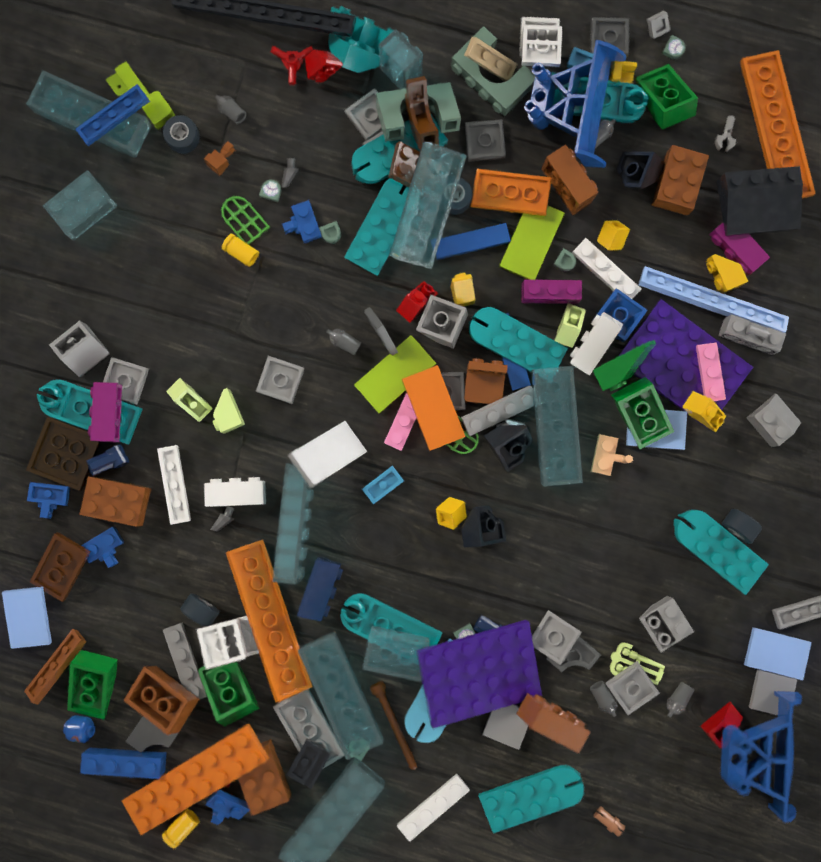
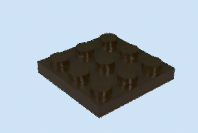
(63, 454)

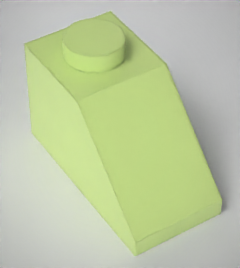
(570, 325)
(189, 400)
(227, 413)

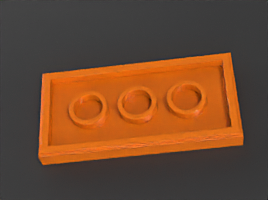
(511, 192)
(433, 408)

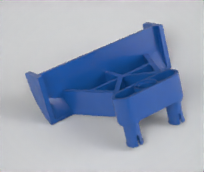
(545, 85)
(740, 775)

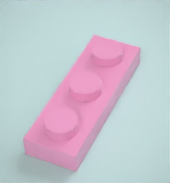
(710, 371)
(401, 426)

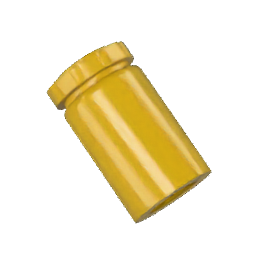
(240, 250)
(180, 828)

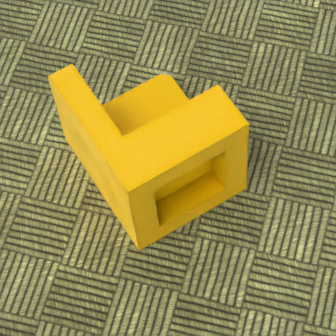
(623, 71)
(613, 235)
(451, 513)

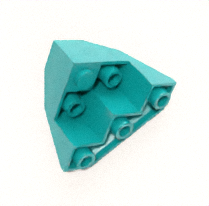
(362, 49)

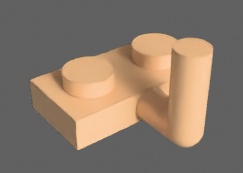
(605, 455)

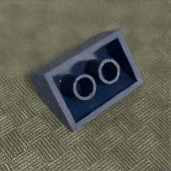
(320, 589)

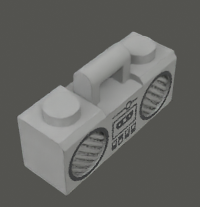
(752, 334)

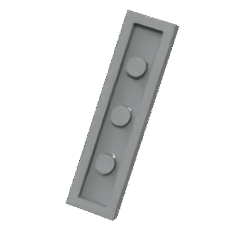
(499, 410)
(184, 659)

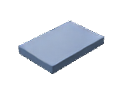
(672, 441)
(26, 617)
(777, 653)

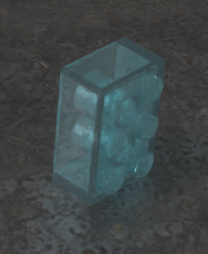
(400, 59)
(80, 205)
(394, 653)

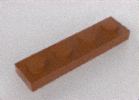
(55, 666)

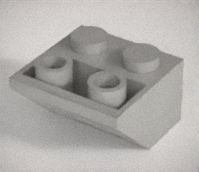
(79, 348)
(665, 623)

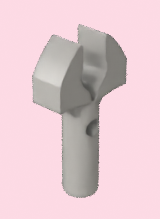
(727, 135)

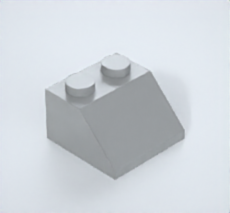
(442, 321)
(774, 421)

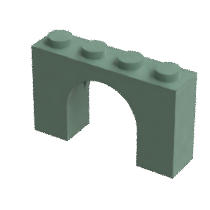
(501, 95)
(440, 100)

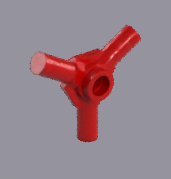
(292, 60)

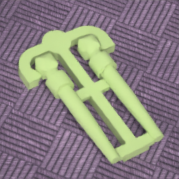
(616, 657)

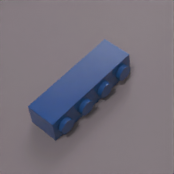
(123, 763)

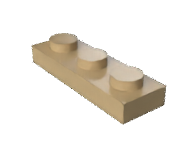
(490, 59)

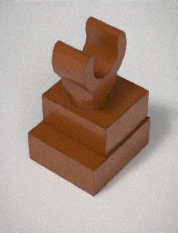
(218, 161)

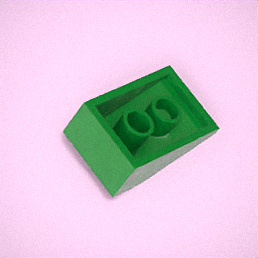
(668, 96)
(617, 371)
(643, 412)
(91, 683)
(228, 692)

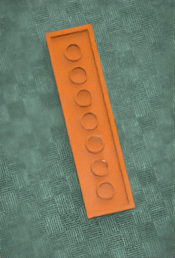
(775, 115)
(269, 620)
(195, 779)

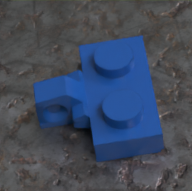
(303, 222)
(48, 497)
(103, 547)
(225, 806)

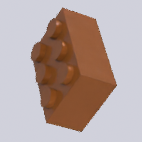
(570, 179)
(680, 180)
(115, 501)
(161, 699)
(553, 722)
(266, 784)

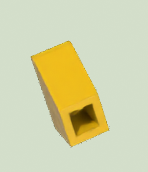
(726, 273)
(463, 289)
(704, 411)

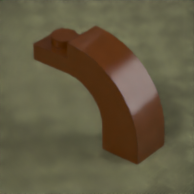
(419, 113)

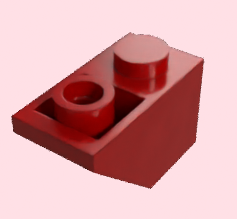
(321, 65)
(416, 301)
(719, 721)

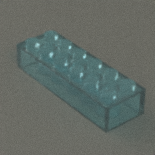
(73, 106)
(427, 205)
(557, 426)
(292, 527)
(341, 695)
(334, 815)

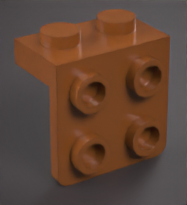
(484, 381)

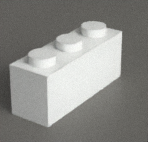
(595, 342)
(235, 492)

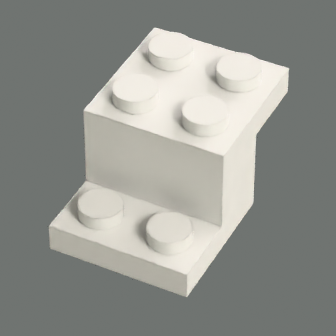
(540, 41)
(227, 642)

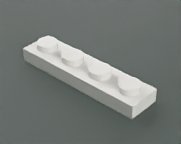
(605, 269)
(174, 484)
(433, 807)

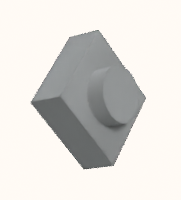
(658, 24)

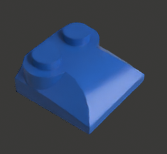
(625, 311)

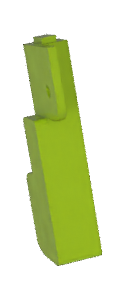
(157, 109)

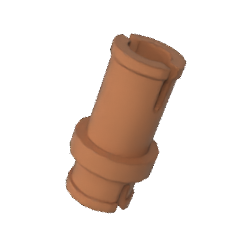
(612, 823)

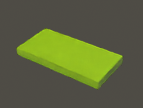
(531, 243)
(384, 381)

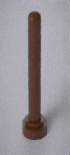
(379, 690)

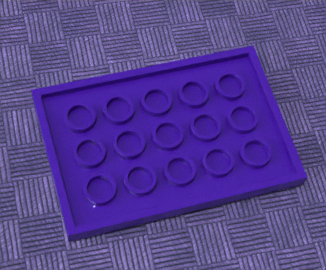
(673, 360)
(478, 673)

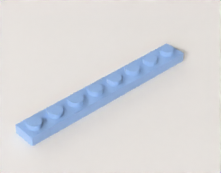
(711, 299)

